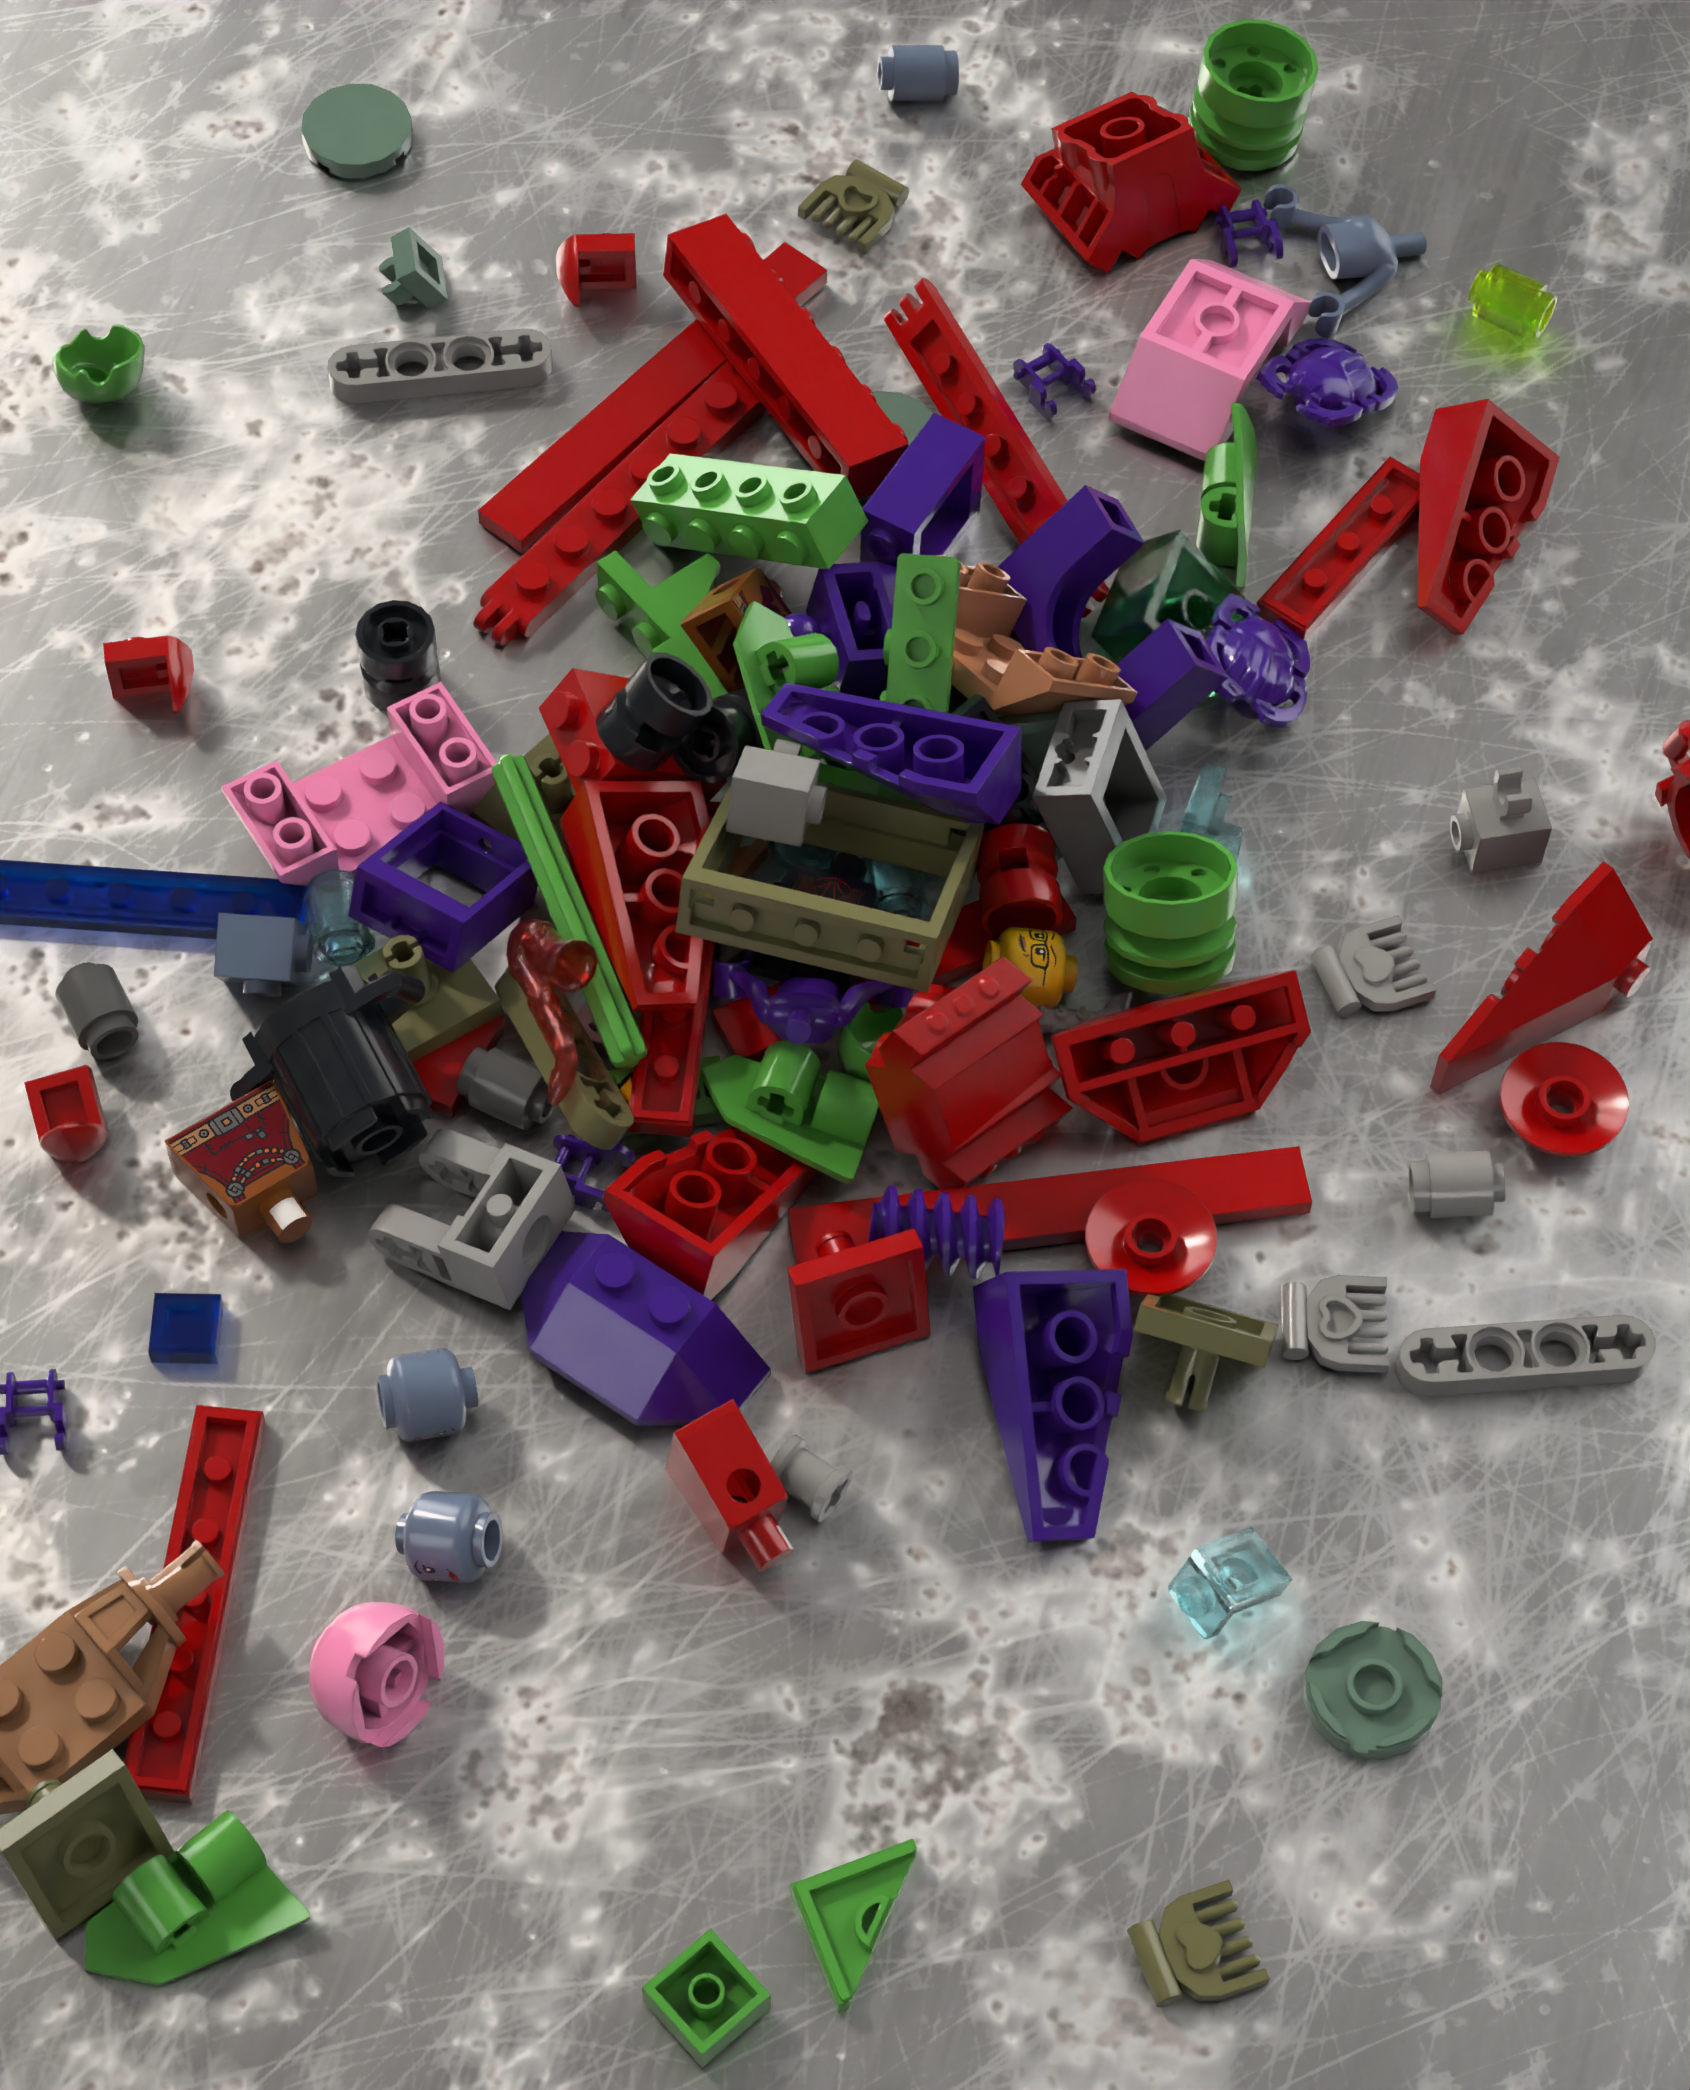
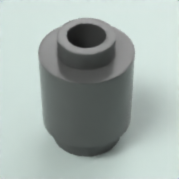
(98, 1010)
(505, 1088)

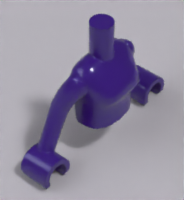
(803, 1007)

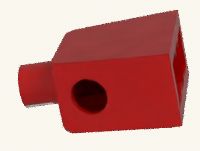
(721, 1462)

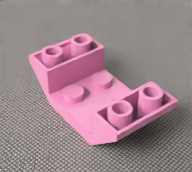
(1203, 355)
(369, 797)

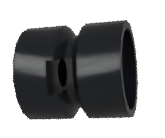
(396, 652)
(654, 712)
(719, 739)

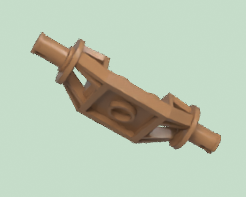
(72, 1691)

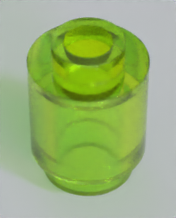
(1512, 301)

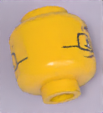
(1039, 956)

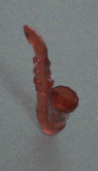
(540, 962)

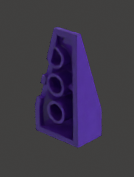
(928, 755)
(1053, 1377)

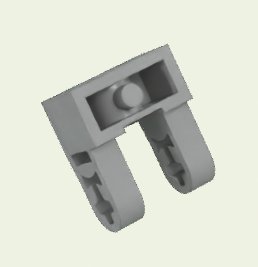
(504, 1233)

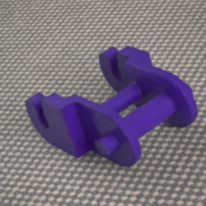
(1266, 230)
(1068, 371)
(570, 1147)
(54, 1409)

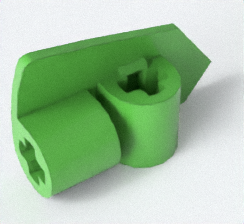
(1229, 497)
(772, 656)
(796, 1107)
(191, 1908)

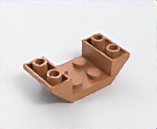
(1001, 668)

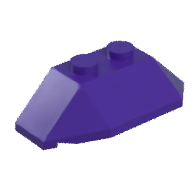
(635, 1334)

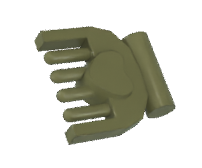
(862, 199)
(1189, 1952)

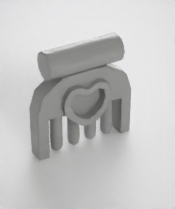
(1366, 971)
(1331, 1319)

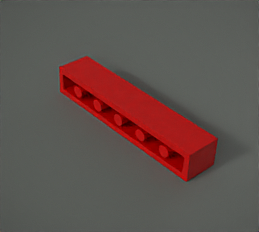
(782, 354)

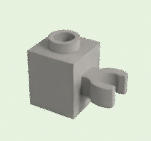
(775, 794)
(1501, 823)

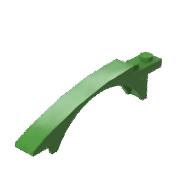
(655, 625)

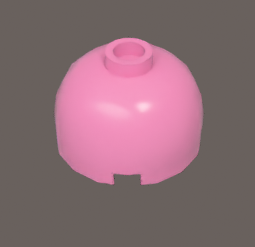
(374, 1670)

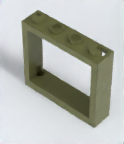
(826, 929)

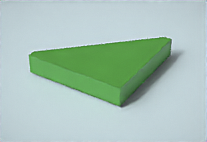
(847, 1913)

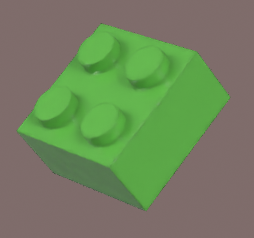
(706, 1997)

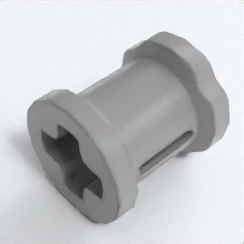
(810, 1478)

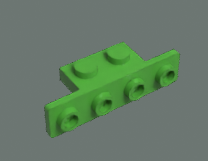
(921, 637)

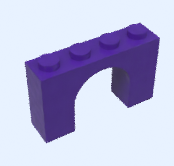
(1058, 575)

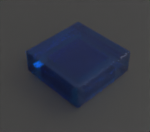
(186, 1328)

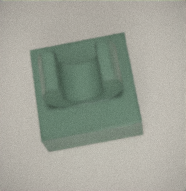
(413, 271)

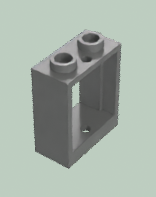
(1106, 765)

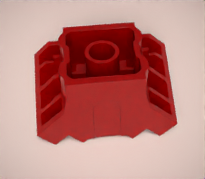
(1126, 179)
(967, 1077)

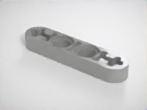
(441, 374)
(1527, 1366)

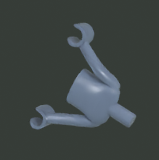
(1349, 249)

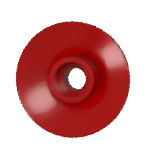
(1569, 1078)
(1156, 1215)

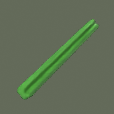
(568, 907)

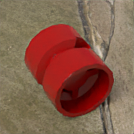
(1018, 879)

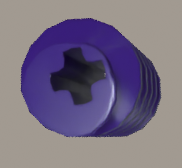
(944, 1232)

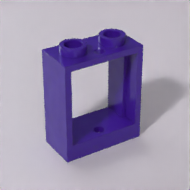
(926, 495)
(450, 933)

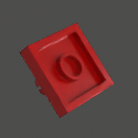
(858, 1298)

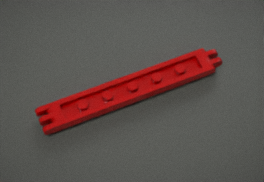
(968, 396)
(605, 517)

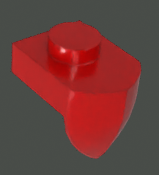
(596, 263)
(150, 667)
(68, 1114)

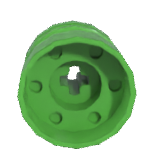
(1253, 94)
(1170, 912)

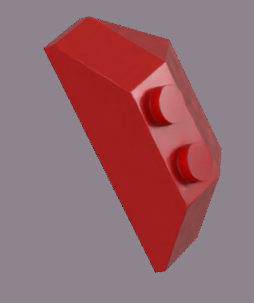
(1185, 1056)

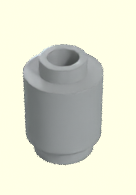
(1456, 1184)

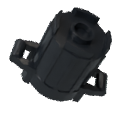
(344, 1068)

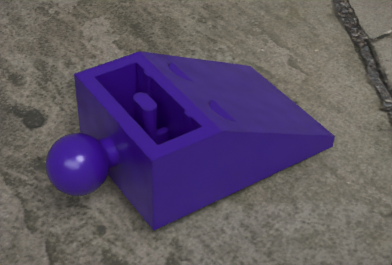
(853, 610)

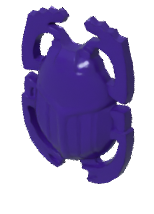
(1329, 381)
(1260, 661)

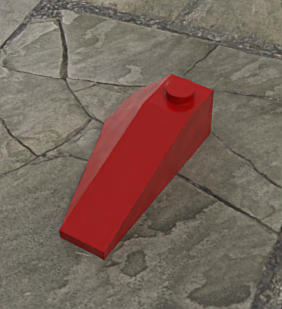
(1477, 494)
(629, 859)
(1578, 973)
(706, 1205)

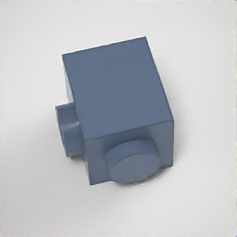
(261, 952)

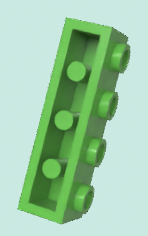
(749, 510)

